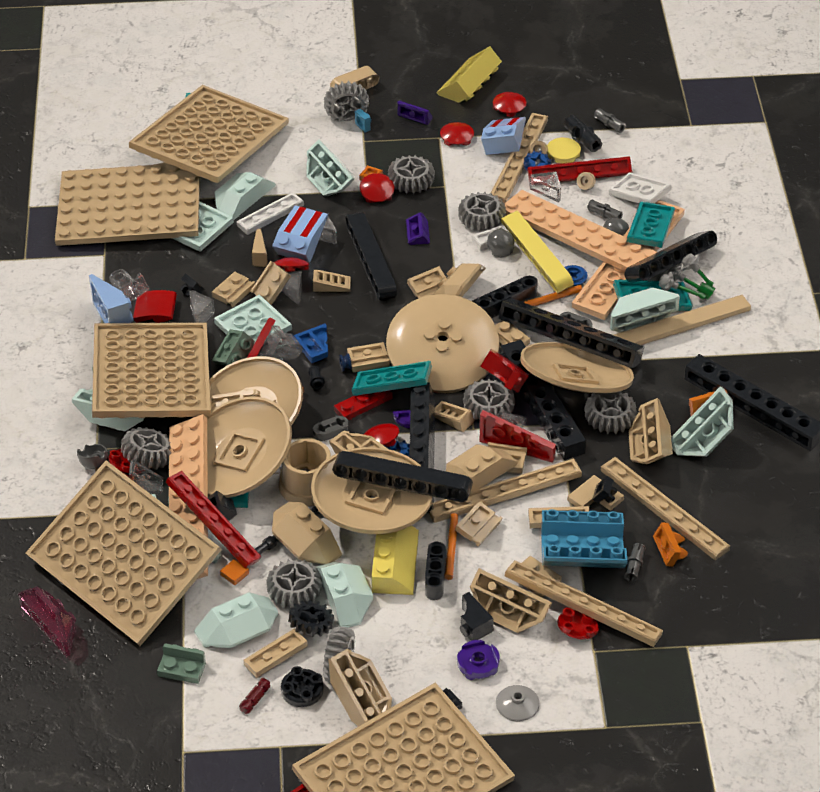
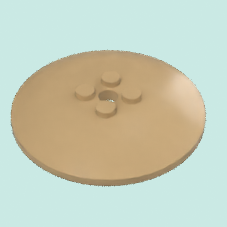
(457, 360)
(575, 368)
(268, 375)
(247, 425)
(348, 501)

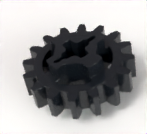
(311, 618)

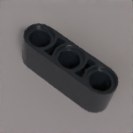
(435, 570)

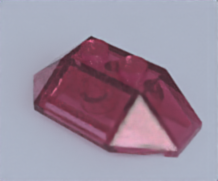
(50, 617)

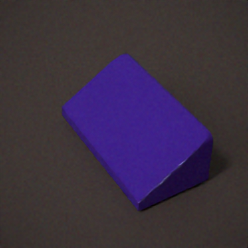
(414, 113)
(417, 230)

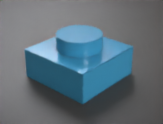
(362, 120)

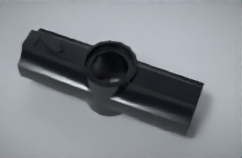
(583, 133)

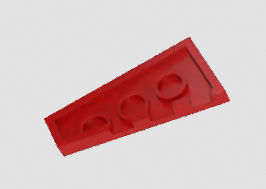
(500, 431)

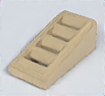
(259, 253)
(324, 282)
(461, 422)

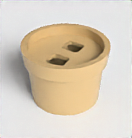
(295, 483)

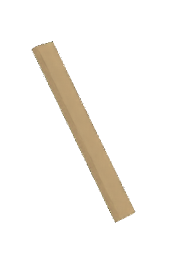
(515, 162)
(686, 320)
(509, 489)
(665, 508)
(584, 603)

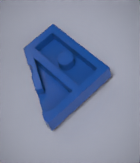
(314, 343)

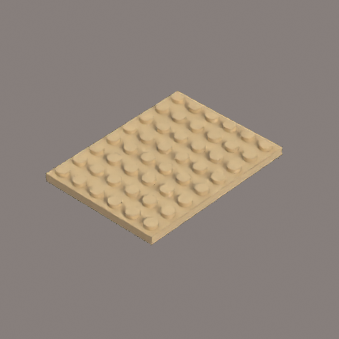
(209, 133)
(127, 204)
(150, 370)
(123, 552)
(408, 748)

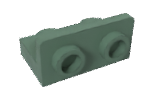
(233, 348)
(182, 663)

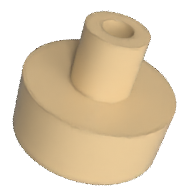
(539, 145)
(586, 181)

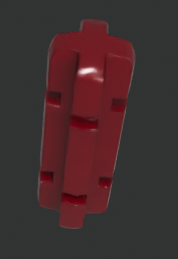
(254, 695)

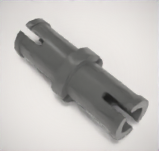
(609, 120)
(604, 210)
(635, 562)

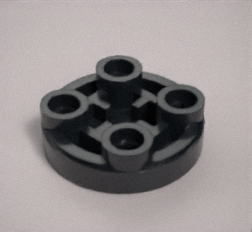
(302, 687)

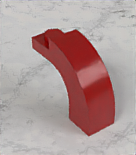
(504, 370)

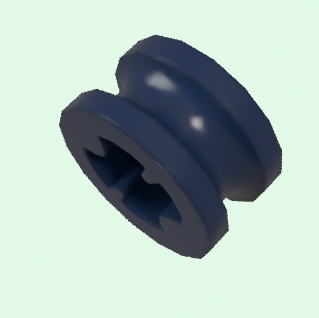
(345, 362)

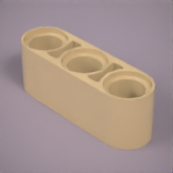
(363, 76)

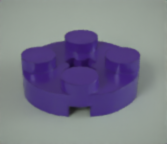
(474, 669)

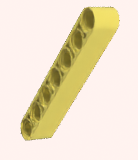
(537, 252)

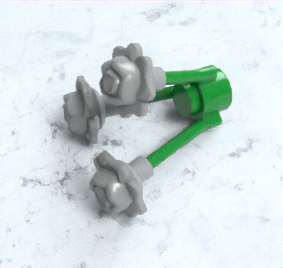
(703, 290)

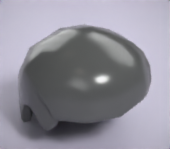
(617, 225)
(501, 243)
(93, 456)

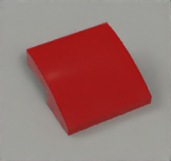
(155, 305)

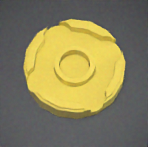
(563, 150)

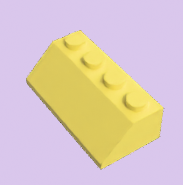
(470, 76)
(395, 562)

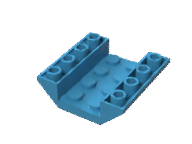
(583, 539)

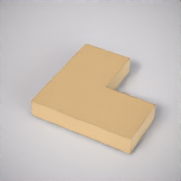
(583, 495)

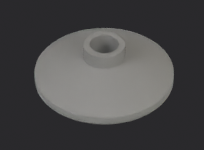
(517, 703)

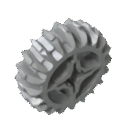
(344, 97)
(411, 174)
(481, 211)
(479, 393)
(614, 414)
(146, 447)
(293, 583)
(339, 640)

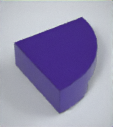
(403, 417)

